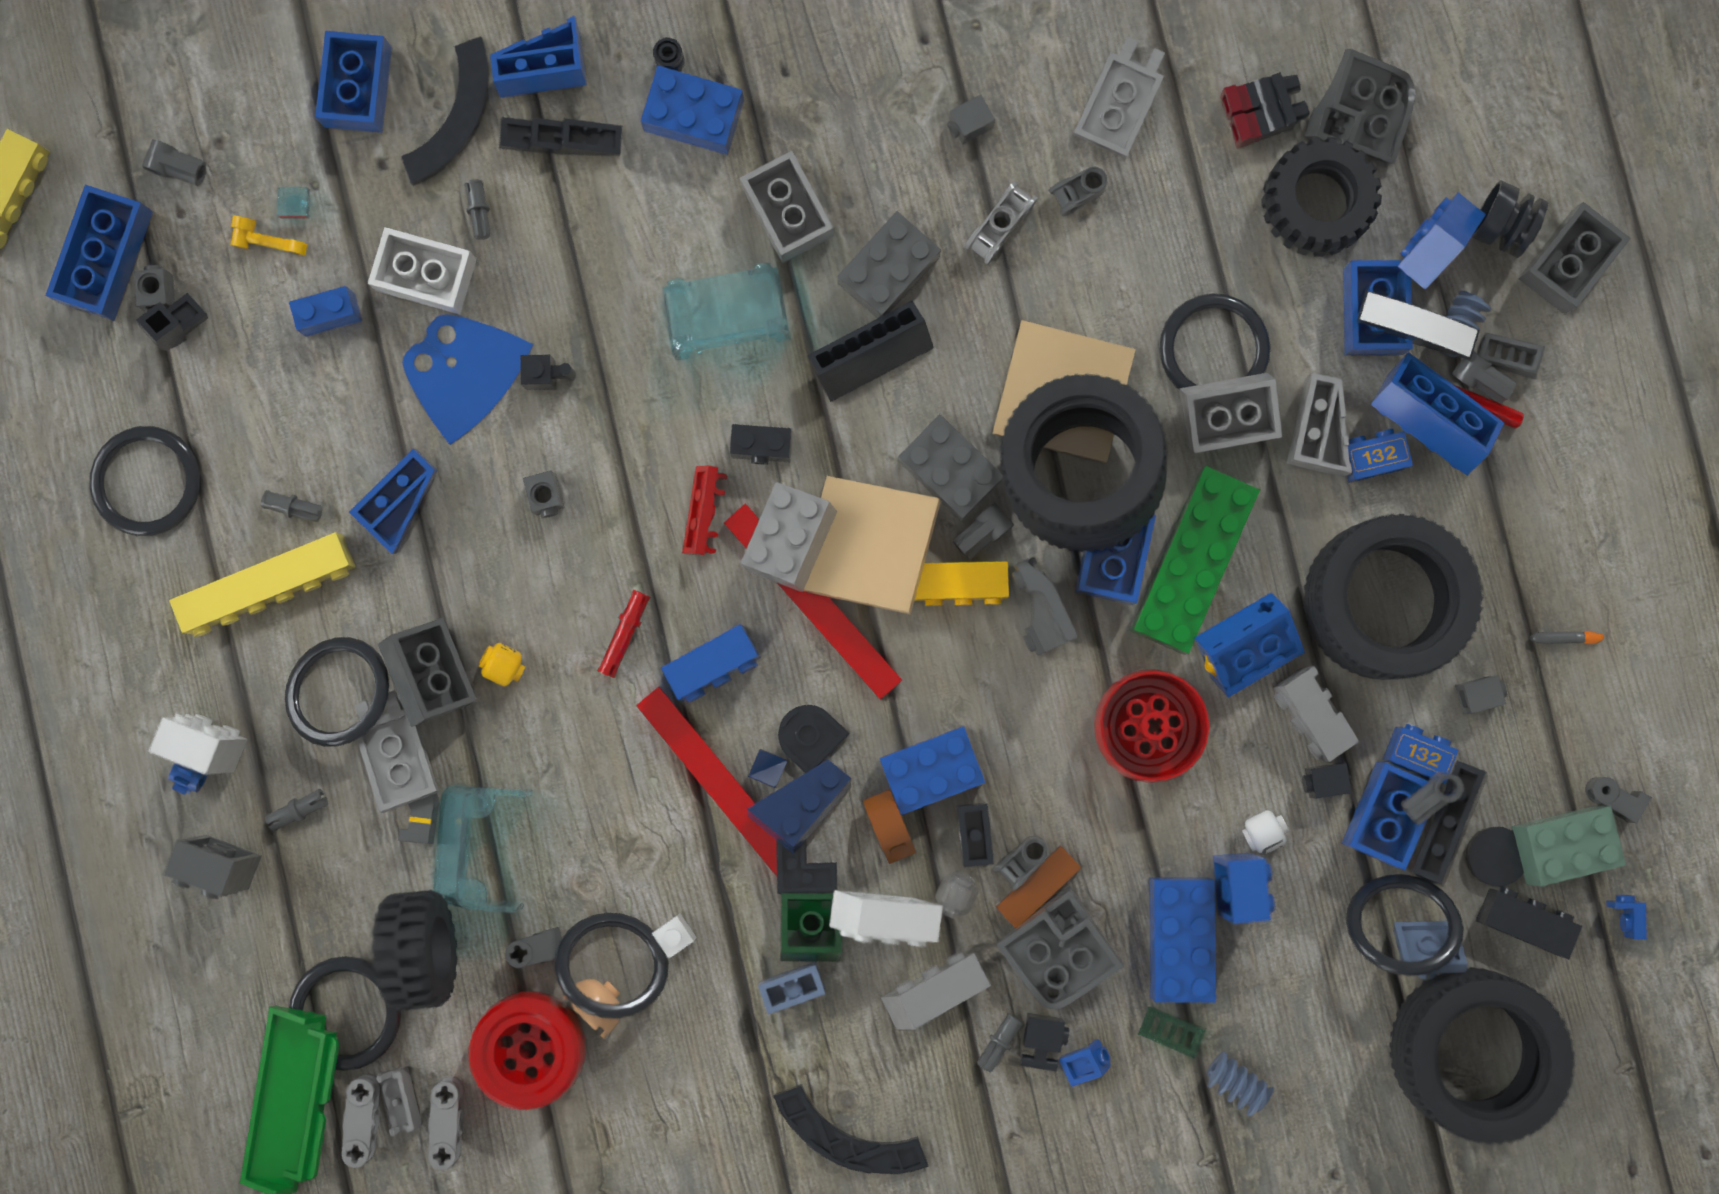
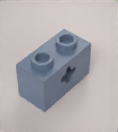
(792, 987)

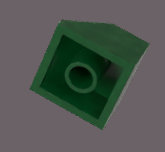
(806, 928)

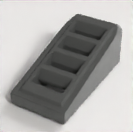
(1524, 347)

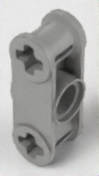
(989, 238)
(361, 1120)
(446, 1123)

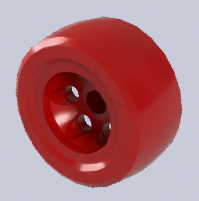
(1179, 700)
(514, 1087)

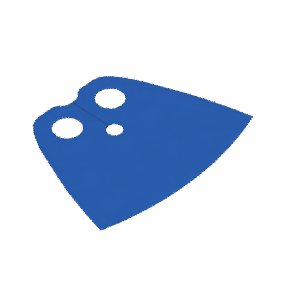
(484, 371)

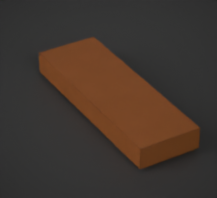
(1038, 887)

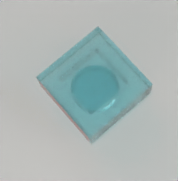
(293, 202)

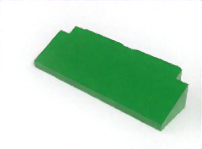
(289, 1101)

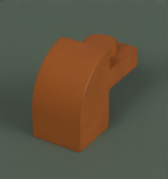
(889, 826)

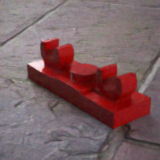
(702, 510)

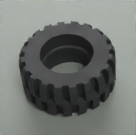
(1343, 166)
(414, 950)

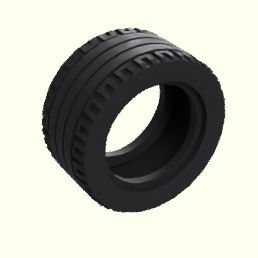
(1080, 403)
(1453, 584)
(1544, 1067)

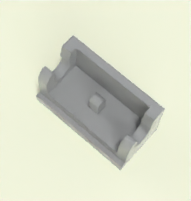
(399, 1100)

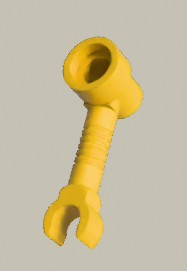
(244, 233)

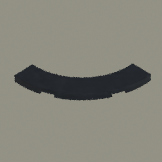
(463, 118)
(842, 1147)

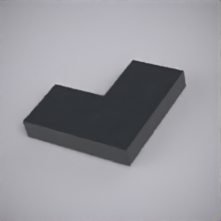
(798, 876)

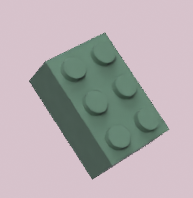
(1569, 845)

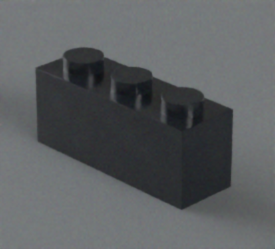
(1529, 922)

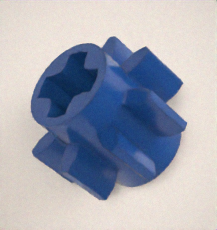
(186, 779)

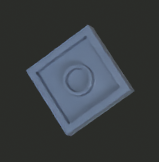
(1424, 939)

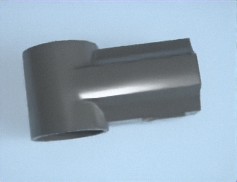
(167, 160)
(1486, 378)
(988, 526)
(1430, 799)

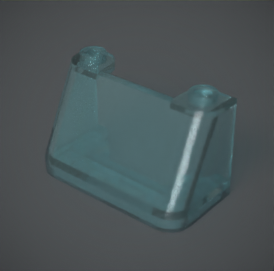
(725, 310)

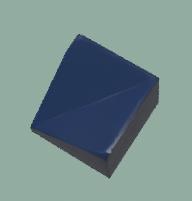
(767, 768)

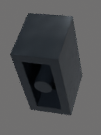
(975, 834)

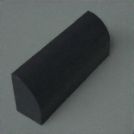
(871, 351)

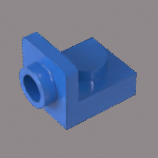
(1634, 917)
(1086, 1063)

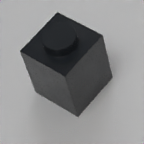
(1326, 780)

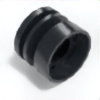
(1514, 221)

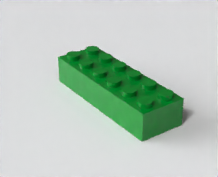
(1194, 560)

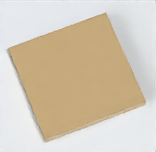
(1050, 354)
(874, 545)

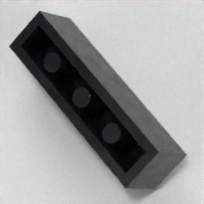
(1450, 826)

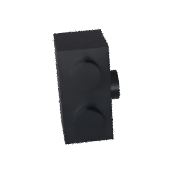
(761, 443)

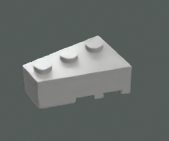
(1320, 428)
(1314, 714)
(936, 991)

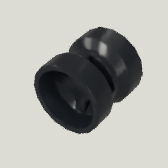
(671, 60)

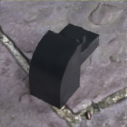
(170, 325)

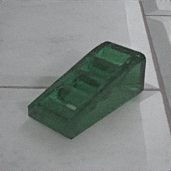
(1199, 1031)

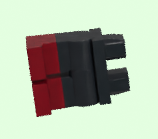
(1263, 108)

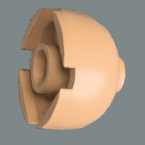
(601, 993)

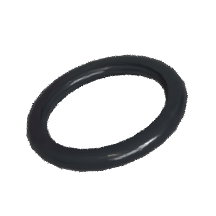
(1207, 301)
(111, 447)
(297, 674)
(1389, 964)
(362, 967)
(595, 1008)

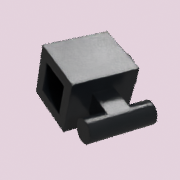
(541, 372)
(1043, 1035)

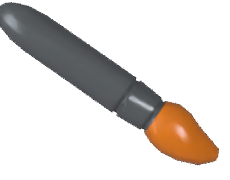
(1587, 637)

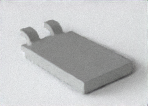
(1120, 100)
(395, 758)

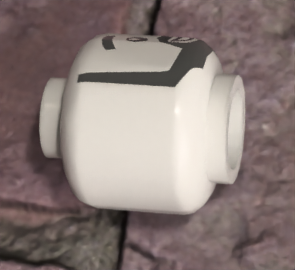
(1265, 832)

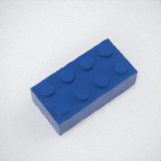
(99, 252)
(1437, 414)
(1182, 939)

